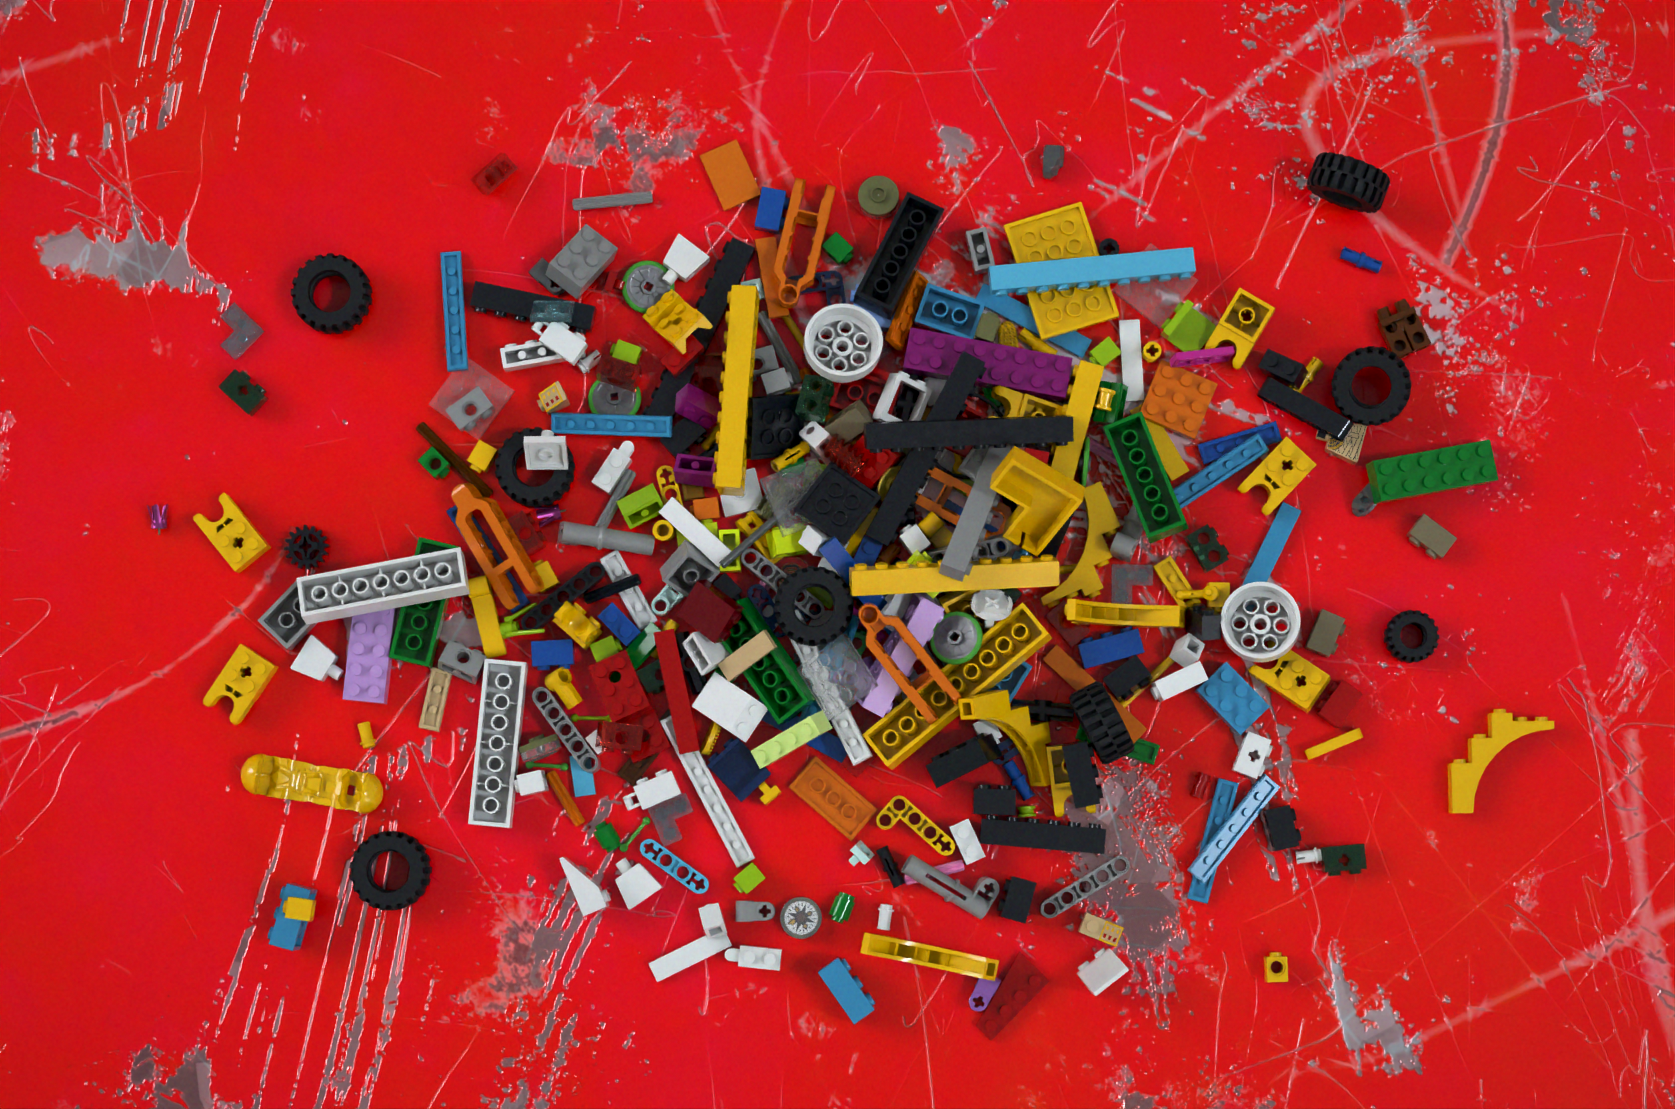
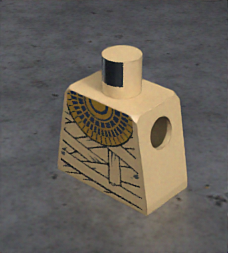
(1348, 449)

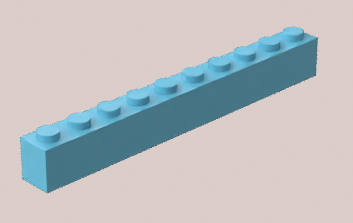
(1092, 270)

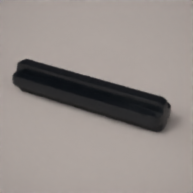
(612, 588)

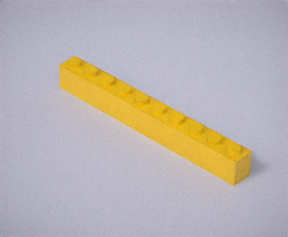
(925, 576)

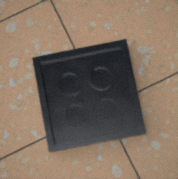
(772, 426)
(837, 504)

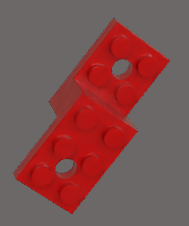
(629, 702)

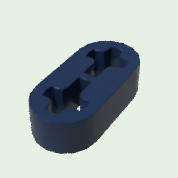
(1010, 754)

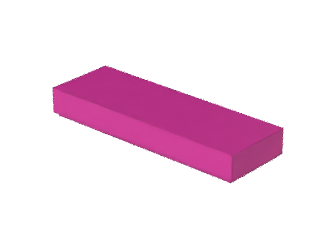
(1200, 357)

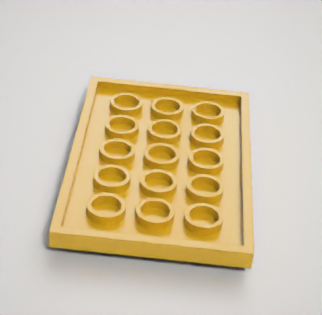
(1058, 236)

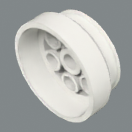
(861, 327)
(1262, 596)

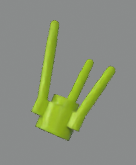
(510, 628)

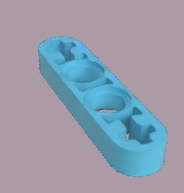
(673, 867)

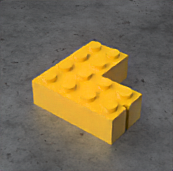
(1042, 497)

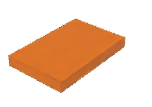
(730, 175)

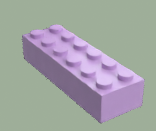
(920, 619)
(368, 657)

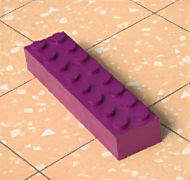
(1015, 368)

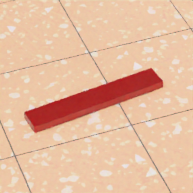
(676, 691)

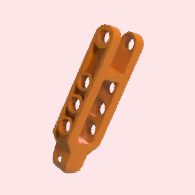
(790, 289)
(949, 483)
(466, 502)
(875, 621)

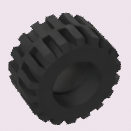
(1428, 631)

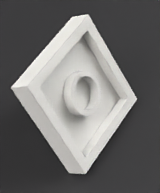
(546, 452)
(742, 504)

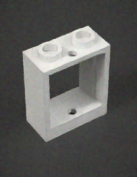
(889, 391)
(1178, 682)

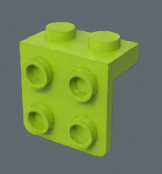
(1188, 328)

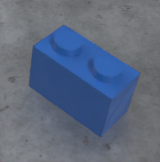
(771, 209)
(619, 624)
(552, 653)

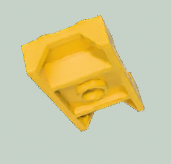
(675, 319)

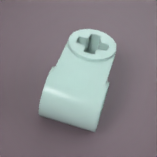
(669, 597)

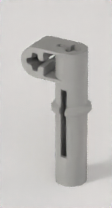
(602, 537)
(1127, 540)
(971, 900)

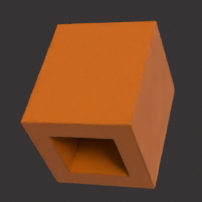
(705, 509)

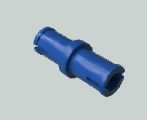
(1360, 259)
(1018, 780)

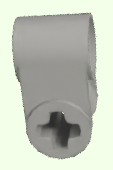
(750, 911)

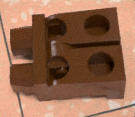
(1403, 330)

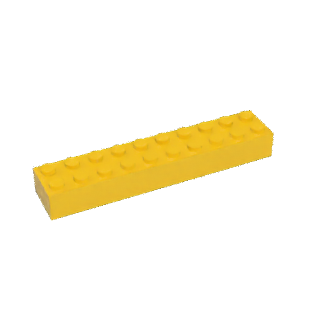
(738, 387)
(1000, 653)

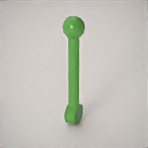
(564, 766)
(624, 847)

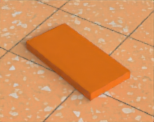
(833, 798)

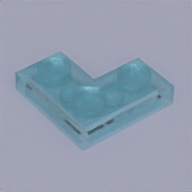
(244, 334)
(1128, 575)
(664, 818)

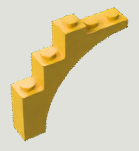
(1101, 521)
(1124, 614)
(1015, 722)
(1502, 730)
(929, 956)

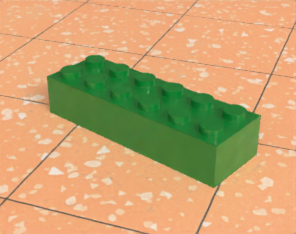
(1431, 471)
(1145, 477)
(420, 623)
(775, 674)

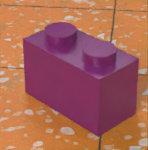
(697, 405)
(694, 470)

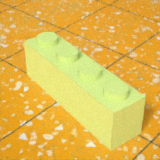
(791, 739)

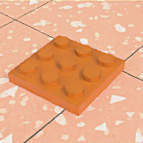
(1177, 399)

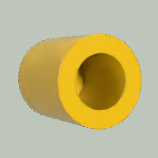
(664, 530)

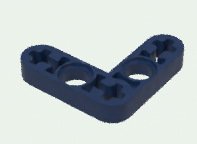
(830, 289)
(771, 620)

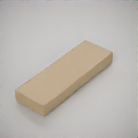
(747, 655)
(435, 700)

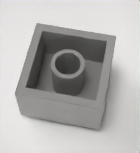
(687, 567)

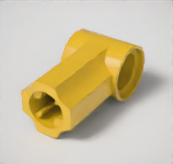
(560, 682)

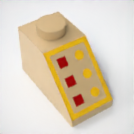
(553, 398)
(1100, 929)

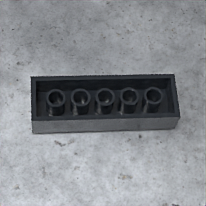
(898, 255)

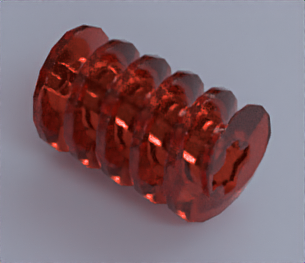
(845, 457)

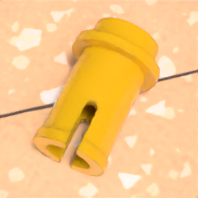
(366, 735)

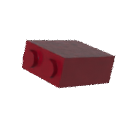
(710, 611)

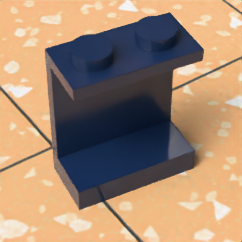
(738, 769)

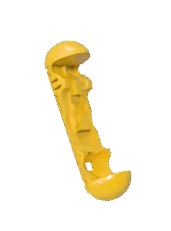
(306, 782)

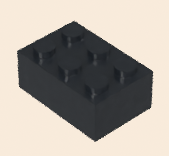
(963, 759)
(1082, 773)

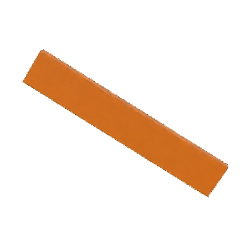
(1079, 678)

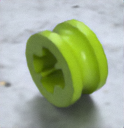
(1026, 811)

